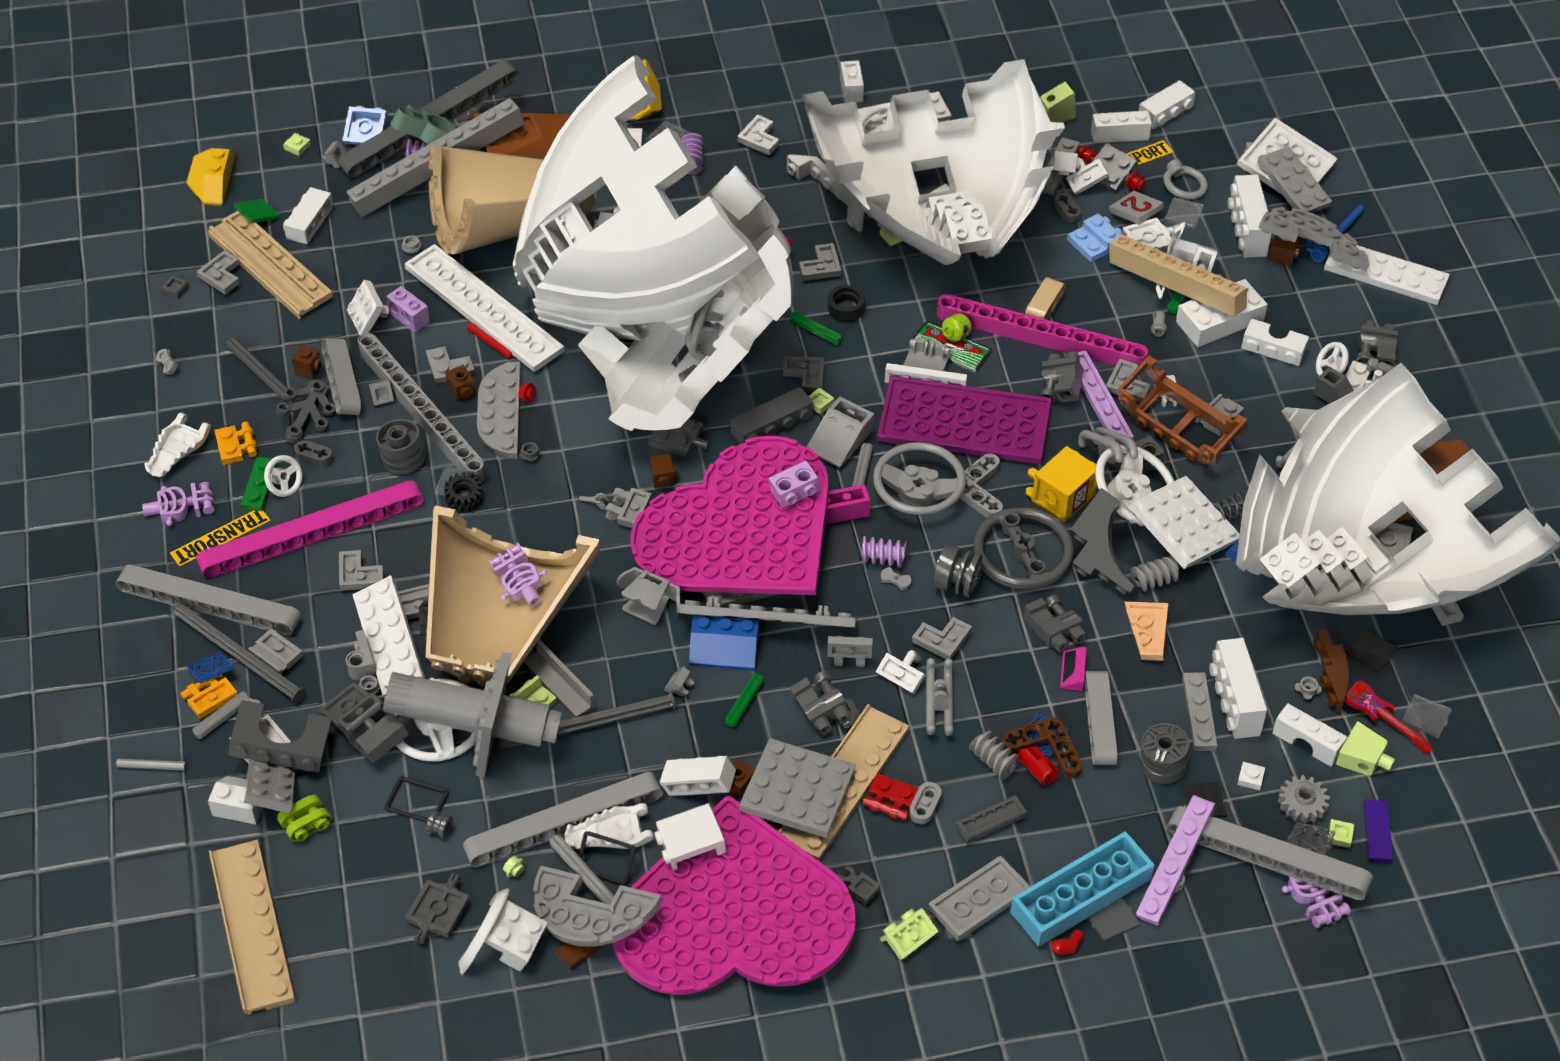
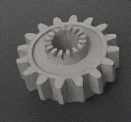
(1303, 799)

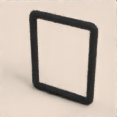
(416, 782)
(614, 841)

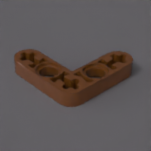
(1047, 736)

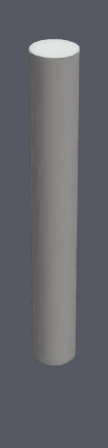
(151, 764)

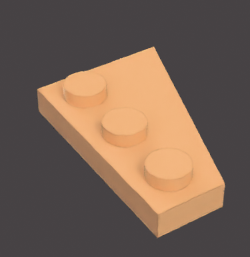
(1148, 627)

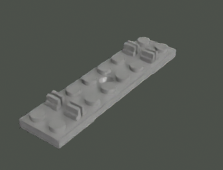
(714, 608)

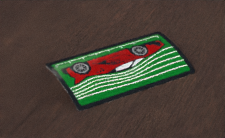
(964, 353)

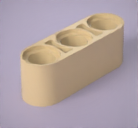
(1045, 299)

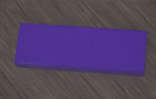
(1377, 831)

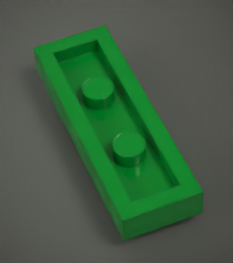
(256, 490)

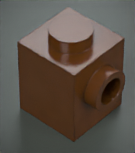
(1284, 251)
(307, 362)
(460, 387)
(662, 470)
(741, 779)

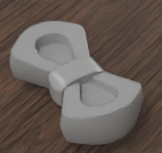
(164, 357)
(902, 582)

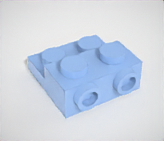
(364, 124)
(1094, 237)

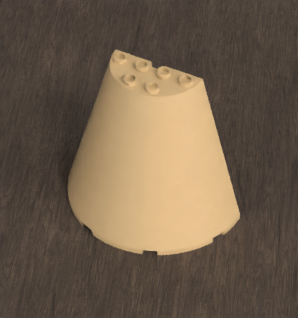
(480, 196)
(465, 608)

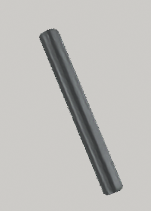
(257, 367)

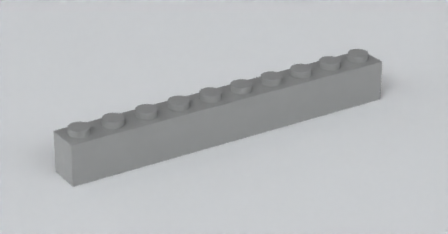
(415, 167)

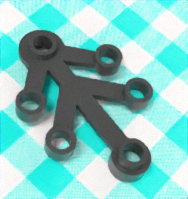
(306, 406)

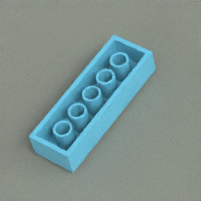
(1081, 888)

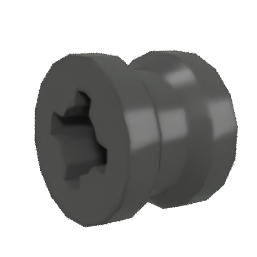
(439, 824)

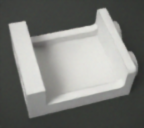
(689, 835)

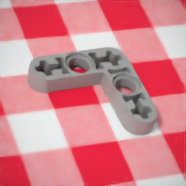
(973, 485)

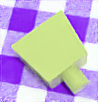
(1059, 103)
(1364, 751)

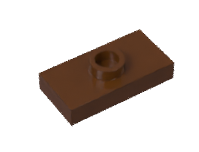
(573, 955)

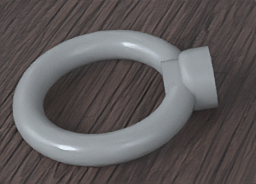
(1176, 168)

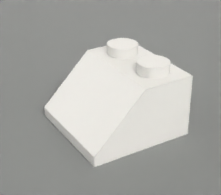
(228, 801)

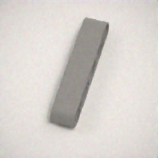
(341, 376)
(1100, 718)

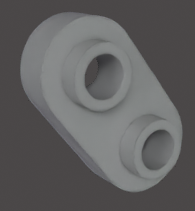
(924, 804)

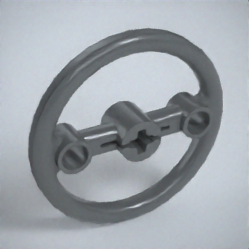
(1024, 547)

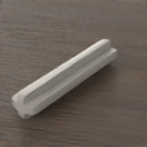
(863, 464)
(219, 716)

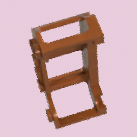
(1197, 408)

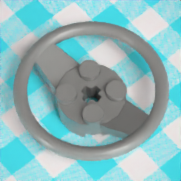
(918, 484)

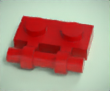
(893, 792)

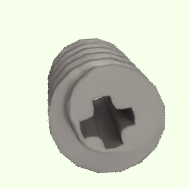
(1155, 572)
(993, 754)

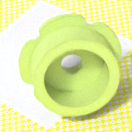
(514, 867)

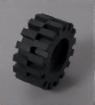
(463, 482)

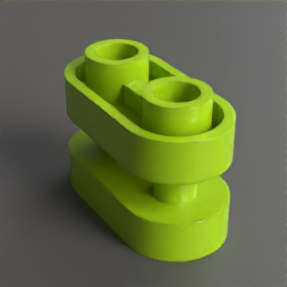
(304, 818)

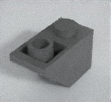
(1332, 385)

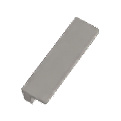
(560, 681)

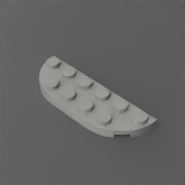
(500, 410)

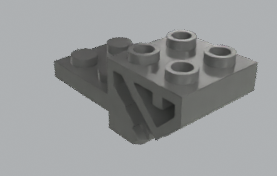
(364, 722)

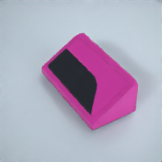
(1073, 669)

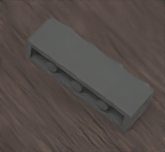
(773, 416)

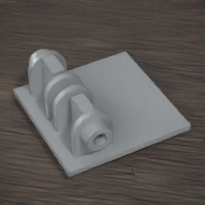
(927, 356)

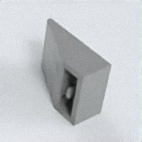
(841, 432)

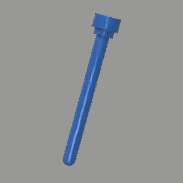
(1320, 252)

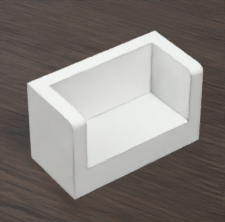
(851, 81)

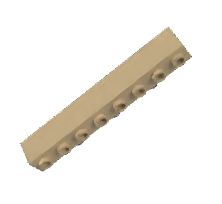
(1178, 275)

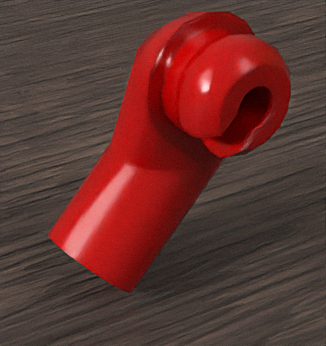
(1067, 946)

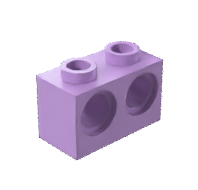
(408, 309)
(794, 484)

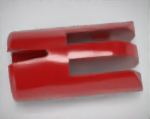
(1038, 764)

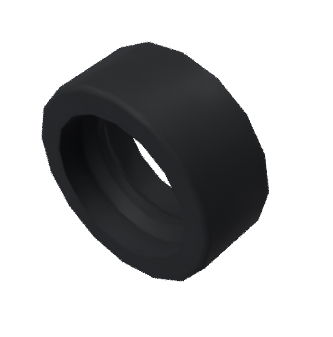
(846, 292)

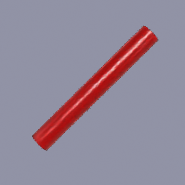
(489, 340)

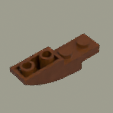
(1335, 669)

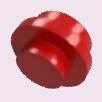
(527, 392)

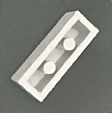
(1168, 103)
(1121, 127)
(308, 215)
(697, 776)

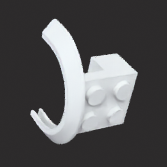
(1197, 254)
(507, 930)

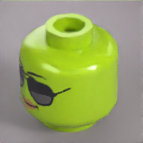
(957, 326)

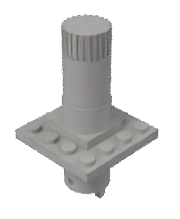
(483, 712)

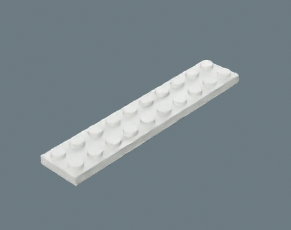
(484, 307)

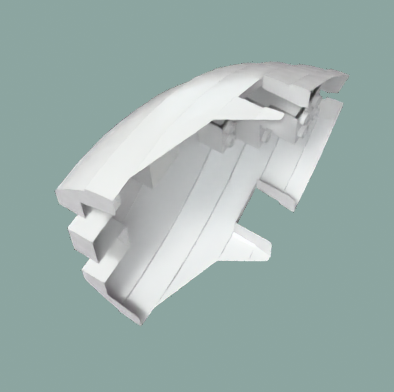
(988, 159)
(645, 257)
(641, 379)
(1338, 492)

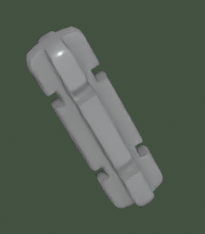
(1374, 364)

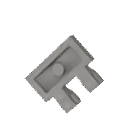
(634, 503)
(849, 647)

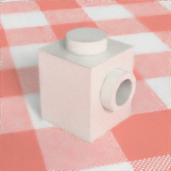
(1064, 162)

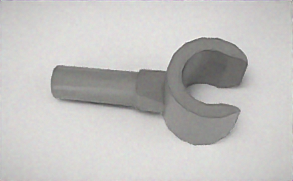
(599, 500)

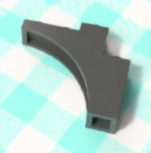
(1098, 555)

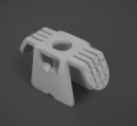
(646, 597)

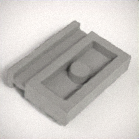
(1226, 407)
(412, 599)
(276, 651)

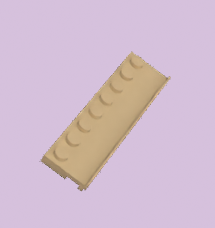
(270, 264)
(868, 746)
(251, 927)

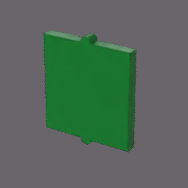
(256, 210)

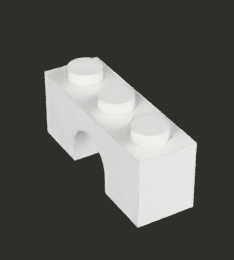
(1288, 349)
(1324, 740)

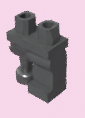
(1379, 340)
(1062, 376)
(1055, 630)
(825, 708)

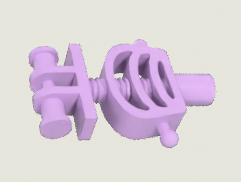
(170, 509)
(519, 578)
(1308, 893)

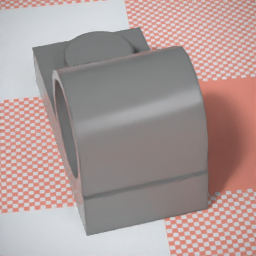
(360, 661)

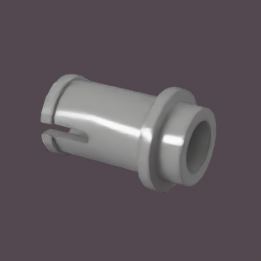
(1159, 327)

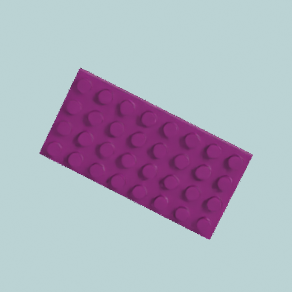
(965, 419)

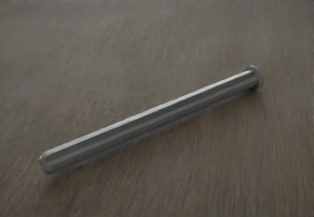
(239, 653)
(607, 716)

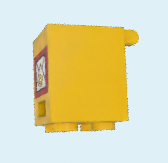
(1063, 484)

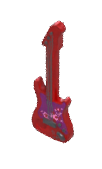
(1363, 698)

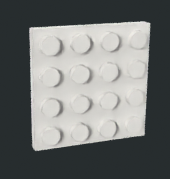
(1278, 136)
(1184, 522)

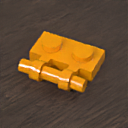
(229, 446)
(209, 699)

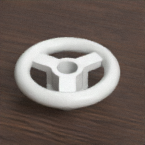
(1334, 361)
(272, 475)

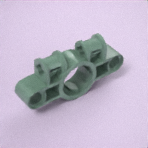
(422, 124)

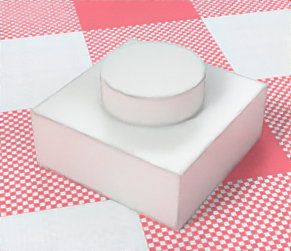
(1251, 776)

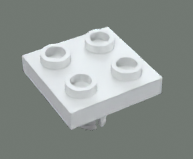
(366, 308)

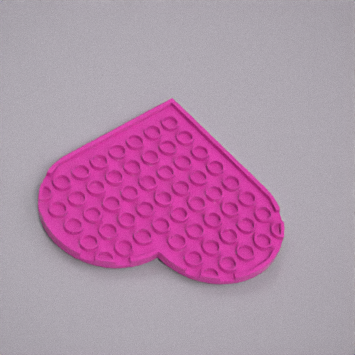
(732, 528)
(747, 911)

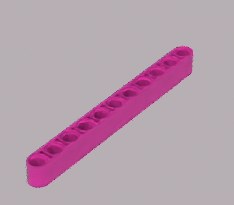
(1041, 331)
(309, 529)

